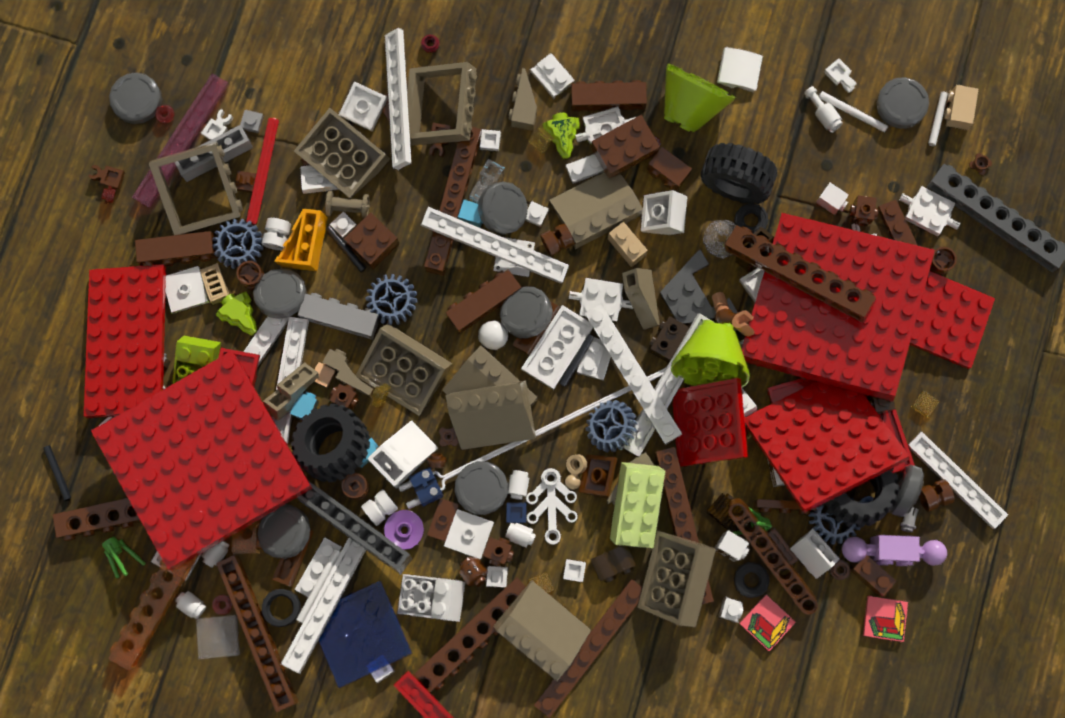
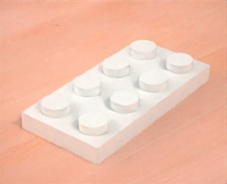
(557, 347)

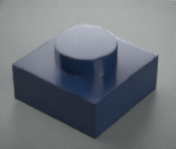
(516, 512)

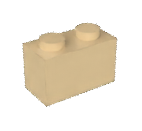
(961, 107)
(627, 244)

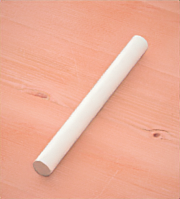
(852, 111)
(318, 586)

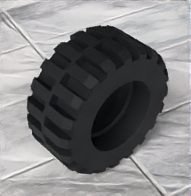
(739, 173)
(344, 457)
(866, 513)

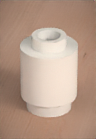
(518, 484)
(520, 534)
(215, 554)
(190, 605)

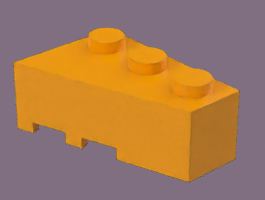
(305, 242)

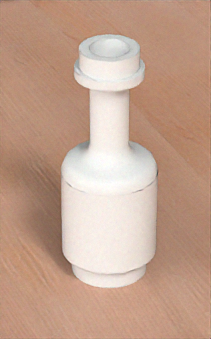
(826, 113)

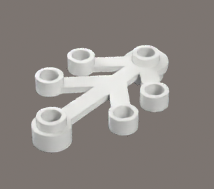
(551, 502)

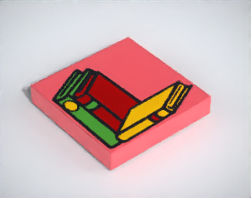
(885, 618)
(767, 622)

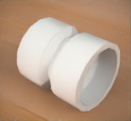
(276, 233)
(379, 507)

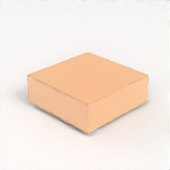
(325, 374)

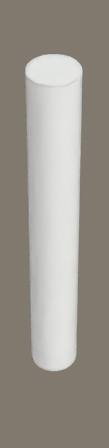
(938, 118)

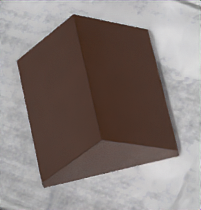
(598, 476)

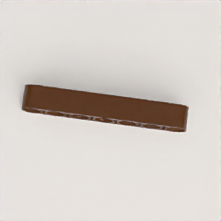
(777, 564)

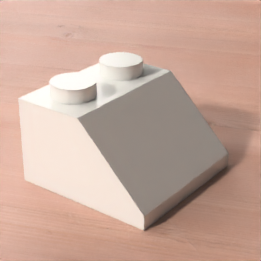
(664, 213)

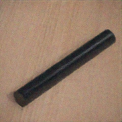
(345, 248)
(577, 359)
(57, 473)

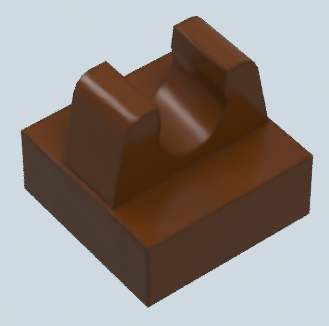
(245, 181)

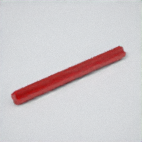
(262, 170)

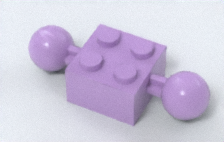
(898, 549)

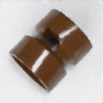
(557, 239)
(943, 260)
(249, 274)
(355, 486)
(936, 495)

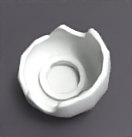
(493, 335)

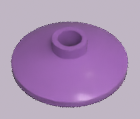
(401, 519)

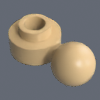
(573, 481)

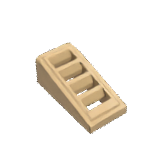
(214, 299)

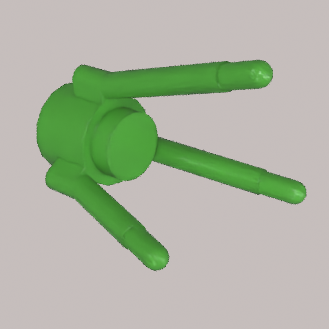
(762, 521)
(113, 549)

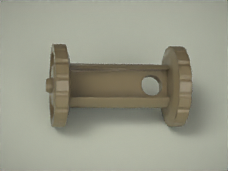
(347, 205)

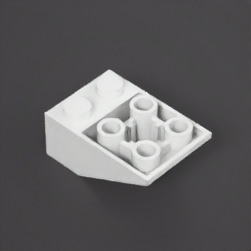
(402, 454)
(431, 597)

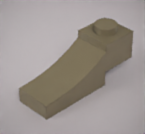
(338, 362)
(289, 391)

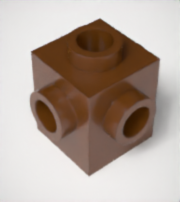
(863, 210)
(351, 396)
(493, 546)

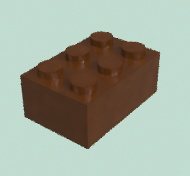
(625, 146)

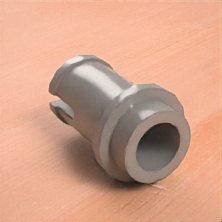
(909, 521)

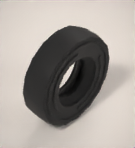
(752, 209)
(763, 577)

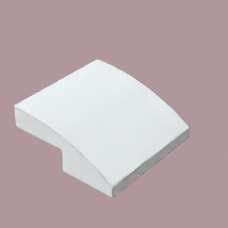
(739, 69)

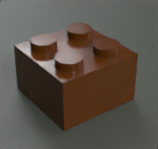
(371, 241)

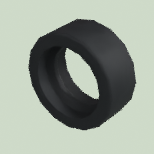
(266, 607)

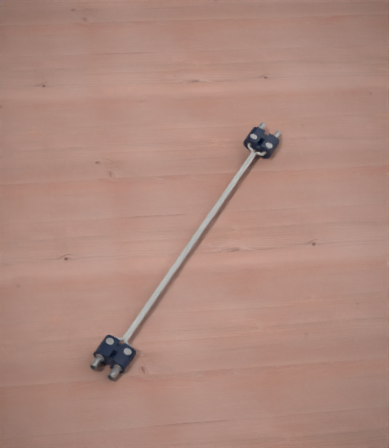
(426, 483)

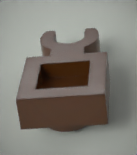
(438, 127)
(108, 176)

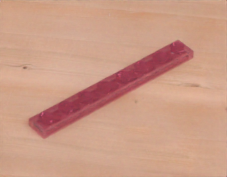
(183, 135)

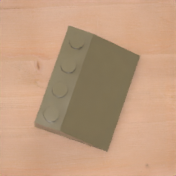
(341, 153)
(596, 207)
(405, 366)
(482, 371)
(491, 415)
(676, 579)
(543, 630)

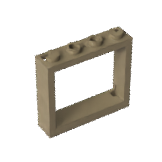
(465, 106)
(224, 170)

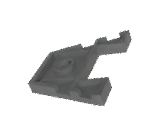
(685, 296)

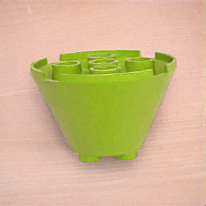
(692, 99)
(711, 356)

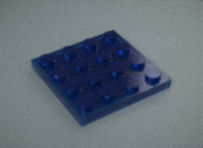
(363, 635)

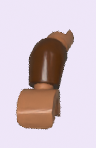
(725, 315)

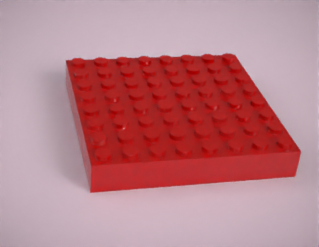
(822, 343)
(201, 460)

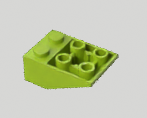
(192, 355)

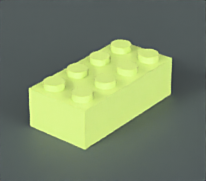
(637, 505)

